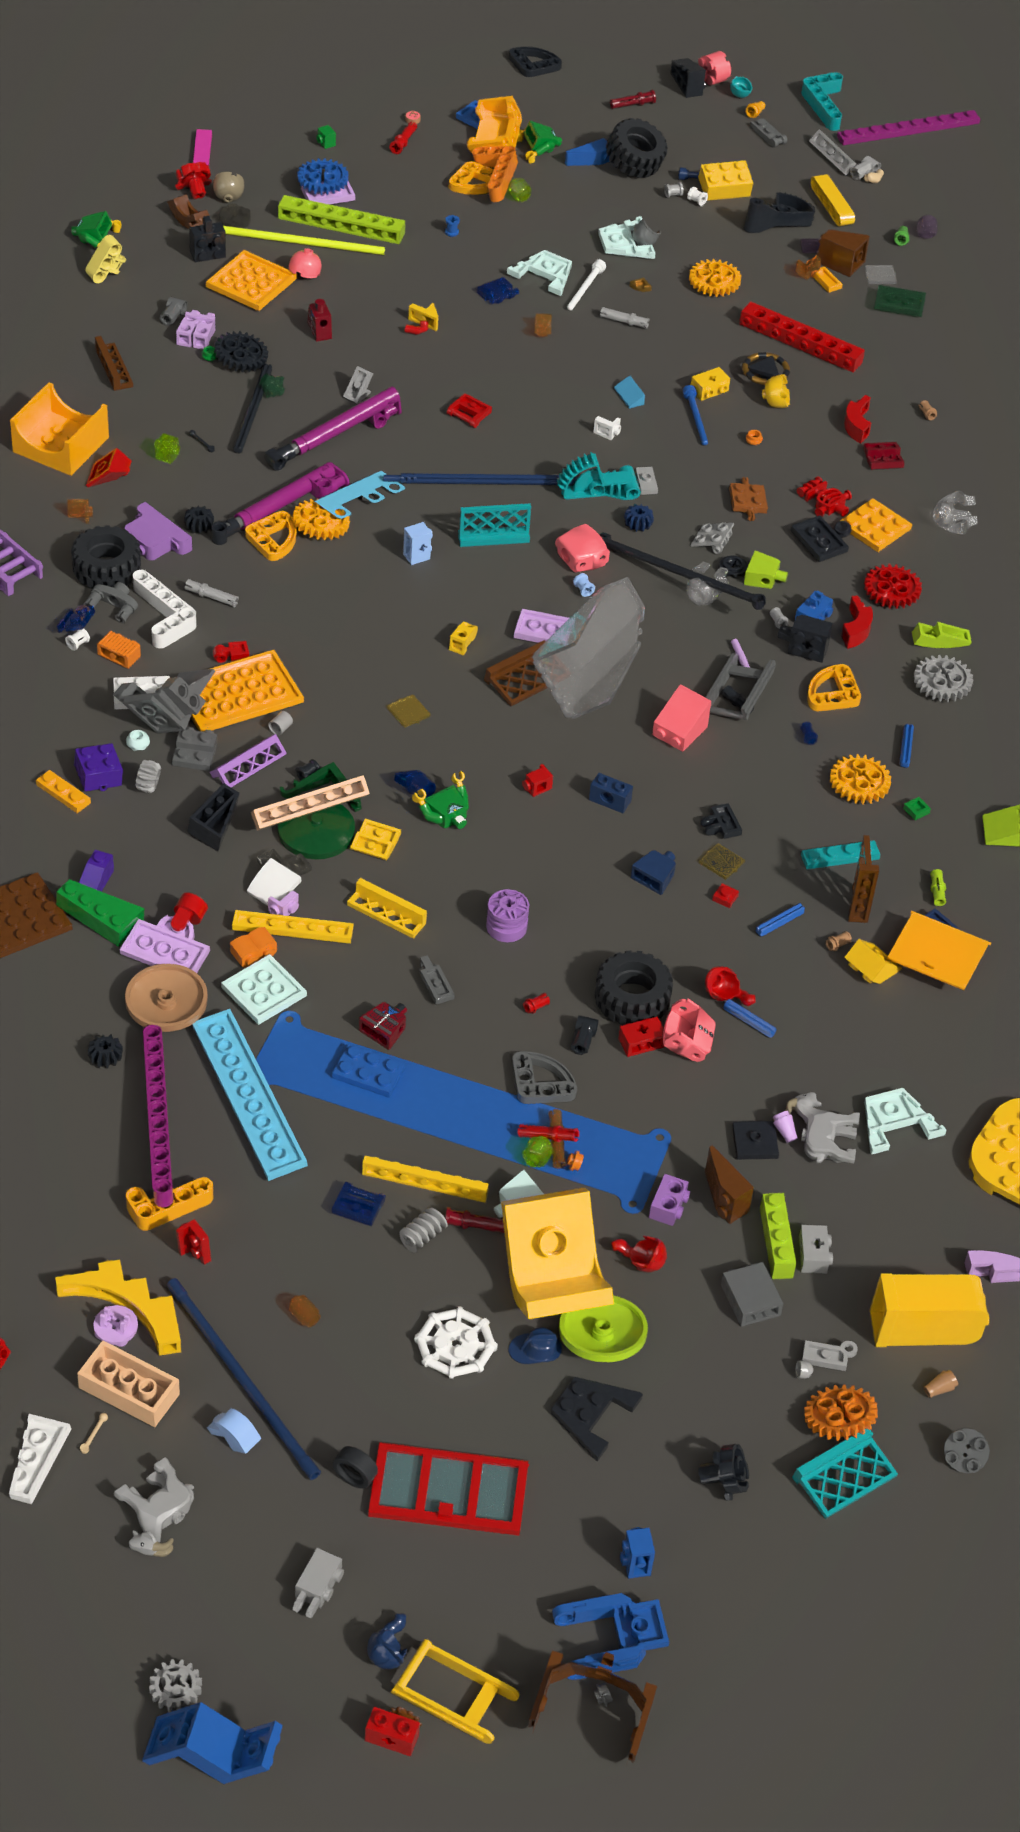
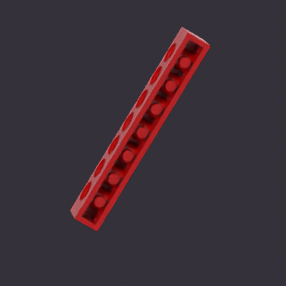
(802, 337)

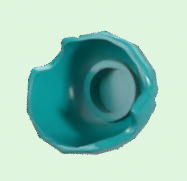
(741, 87)

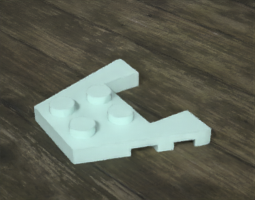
(619, 240)
(546, 265)
(894, 1111)

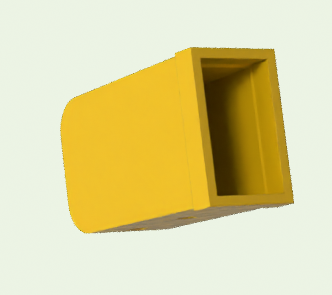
(928, 1310)

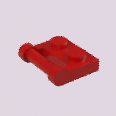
(471, 406)

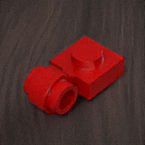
(235, 650)

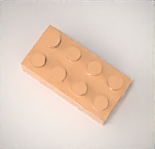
(128, 1383)

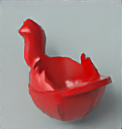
(723, 985)
(647, 1254)

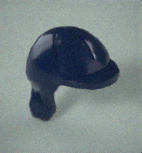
(384, 1647)

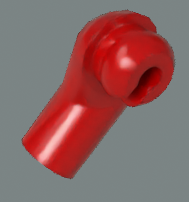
(417, 329)

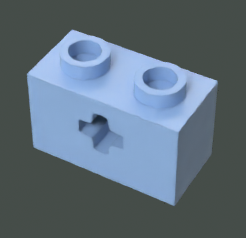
(417, 543)

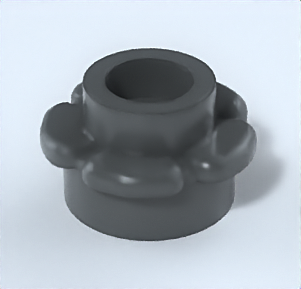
(603, 1694)

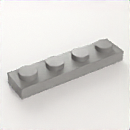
(832, 152)

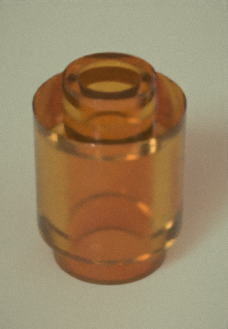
(304, 1310)

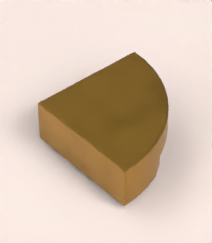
(640, 285)

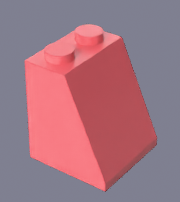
(682, 718)

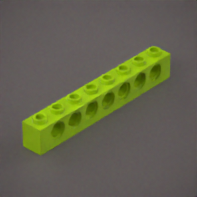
(341, 219)

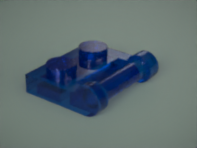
(357, 1208)

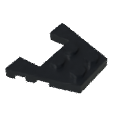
(584, 1405)

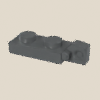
(435, 981)

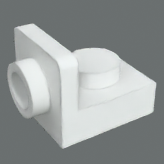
(607, 428)

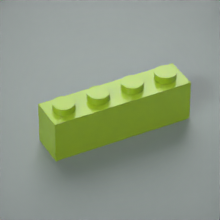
(777, 1236)

